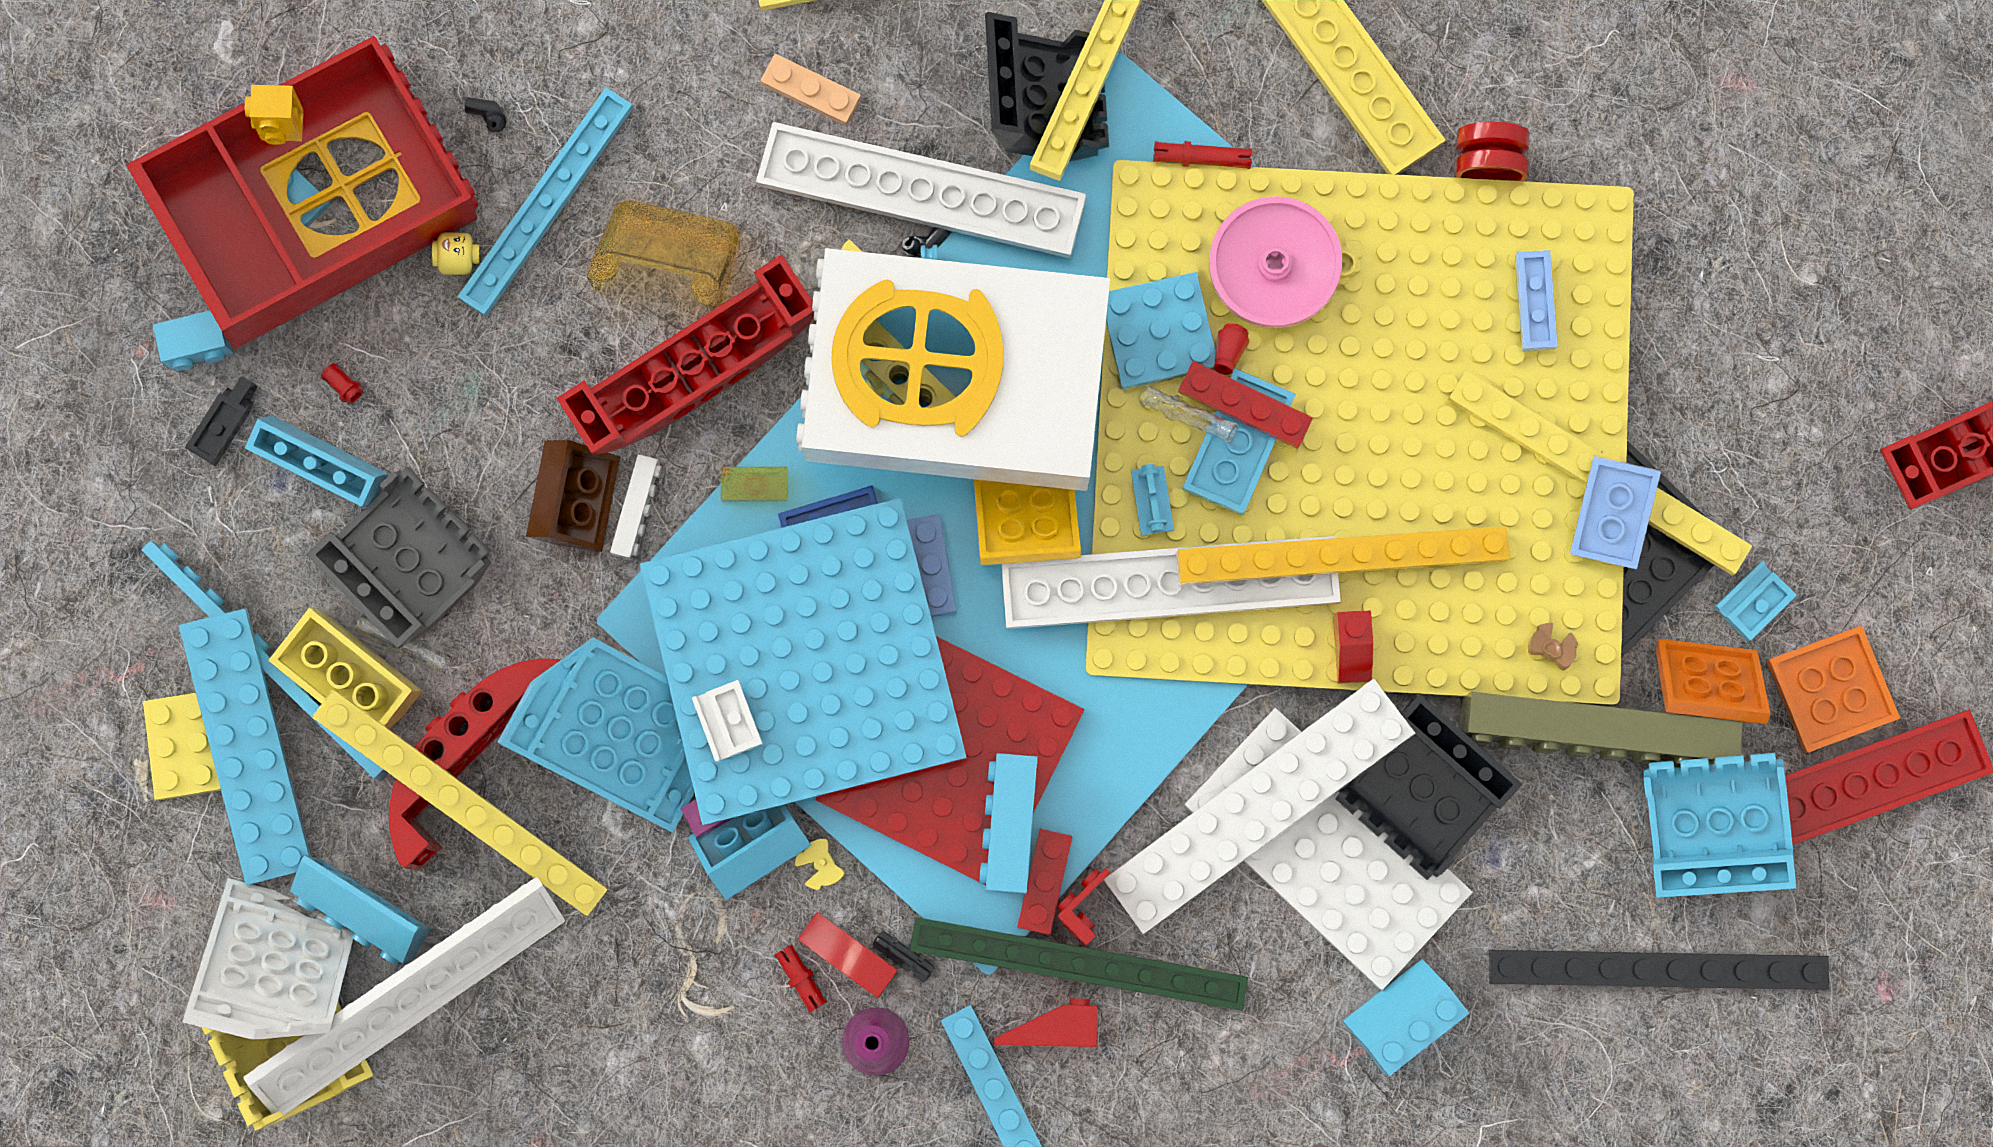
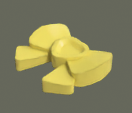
(828, 872)

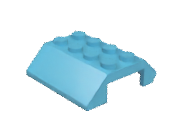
(1720, 826)

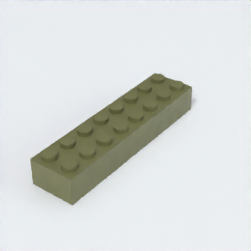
(1596, 729)

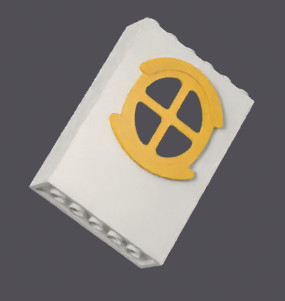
(1031, 370)

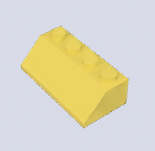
(328, 657)

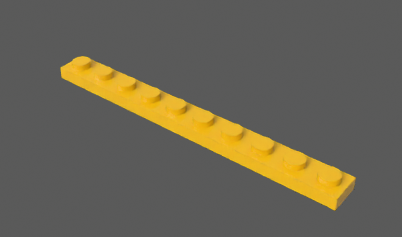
(1342, 555)

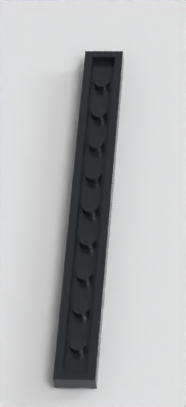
(1659, 969)

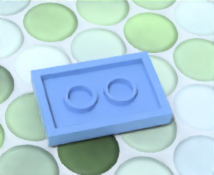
(1615, 512)

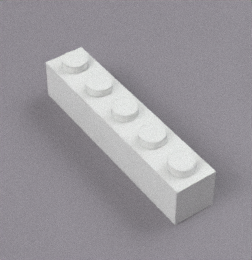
(636, 507)

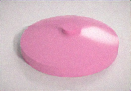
(1275, 262)

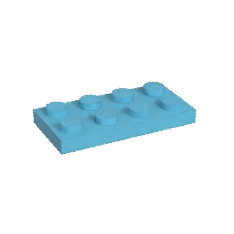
(1230, 471)

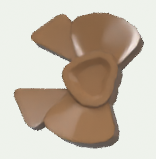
(1561, 654)

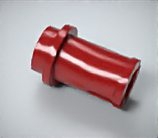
(342, 383)

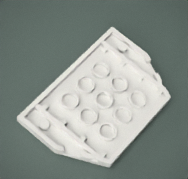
(268, 968)

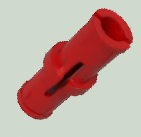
(800, 978)

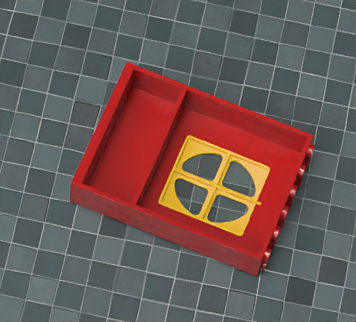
(230, 210)

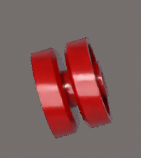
(1492, 151)

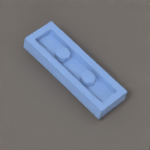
(1536, 300)

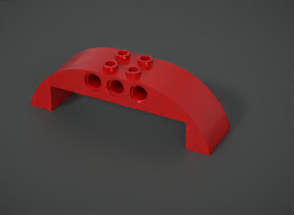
(692, 363)
(1943, 457)
(506, 688)

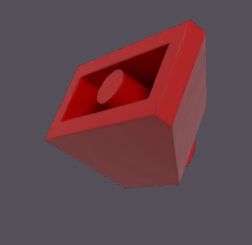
(1353, 646)

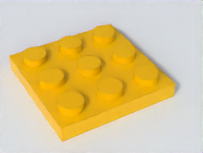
(1025, 523)

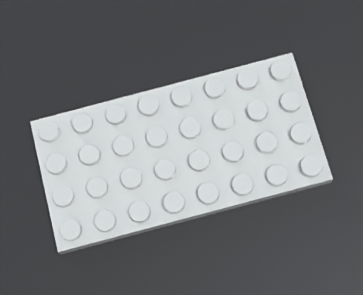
(1341, 872)

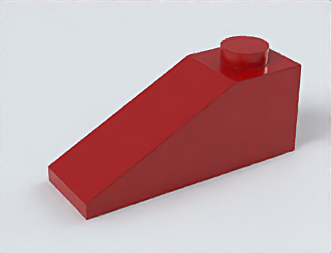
(1064, 1026)

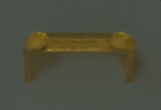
(668, 242)

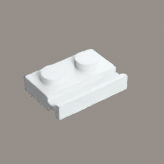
(727, 721)

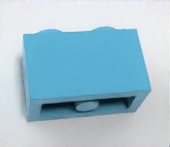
(191, 341)

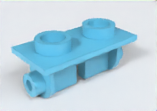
(1152, 499)

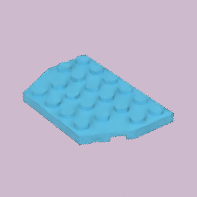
(608, 730)

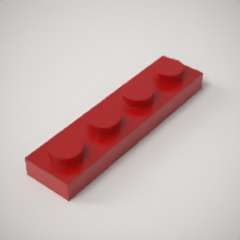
(1245, 405)

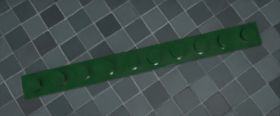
(1078, 963)

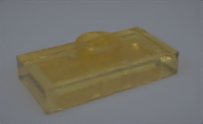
(754, 484)

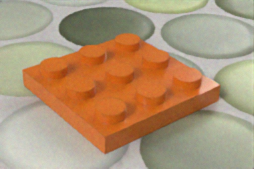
(1712, 681)
(1833, 689)

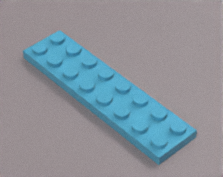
(245, 745)

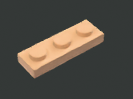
(810, 89)

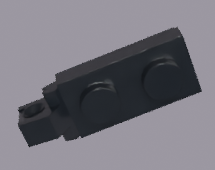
(222, 422)

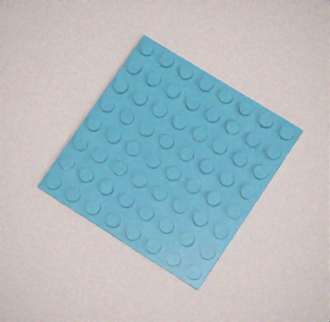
(827, 647)

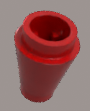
(1230, 346)

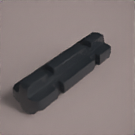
(902, 956)

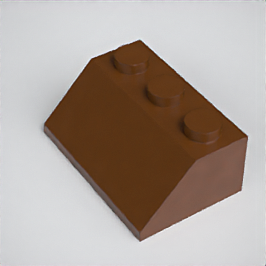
(572, 496)

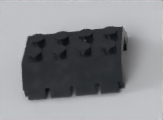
(1026, 84)
(1429, 791)

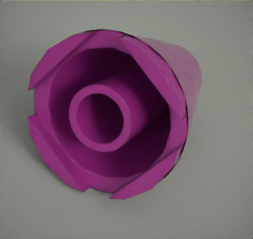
(892, 1039)

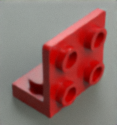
(1080, 925)

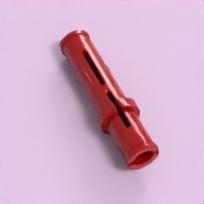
(1202, 155)

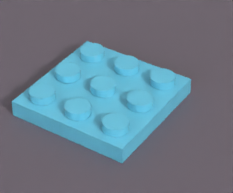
(1159, 330)

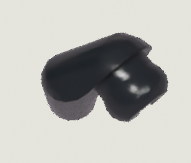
(489, 111)
(912, 244)

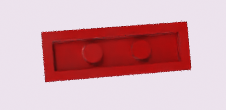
(1045, 881)

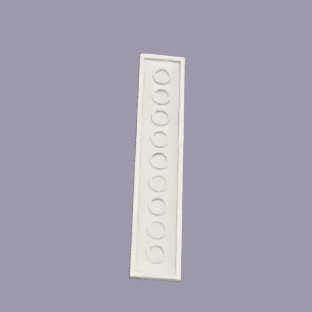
(921, 190)
(1142, 588)
(1259, 806)
(406, 998)

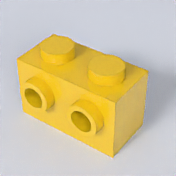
(275, 113)

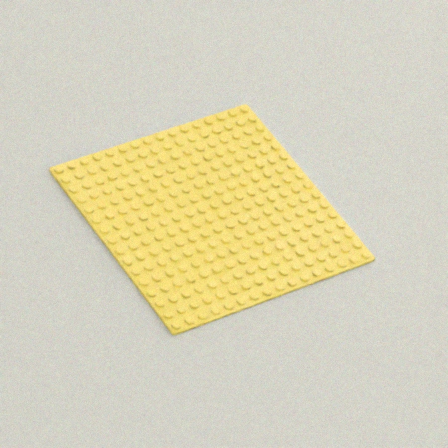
(1382, 435)

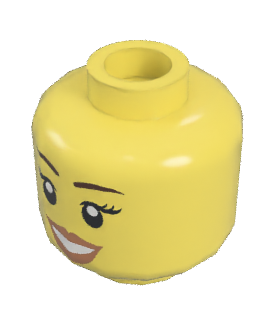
(454, 253)

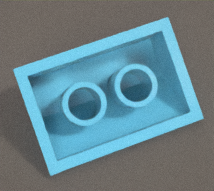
(749, 848)
(1405, 1017)

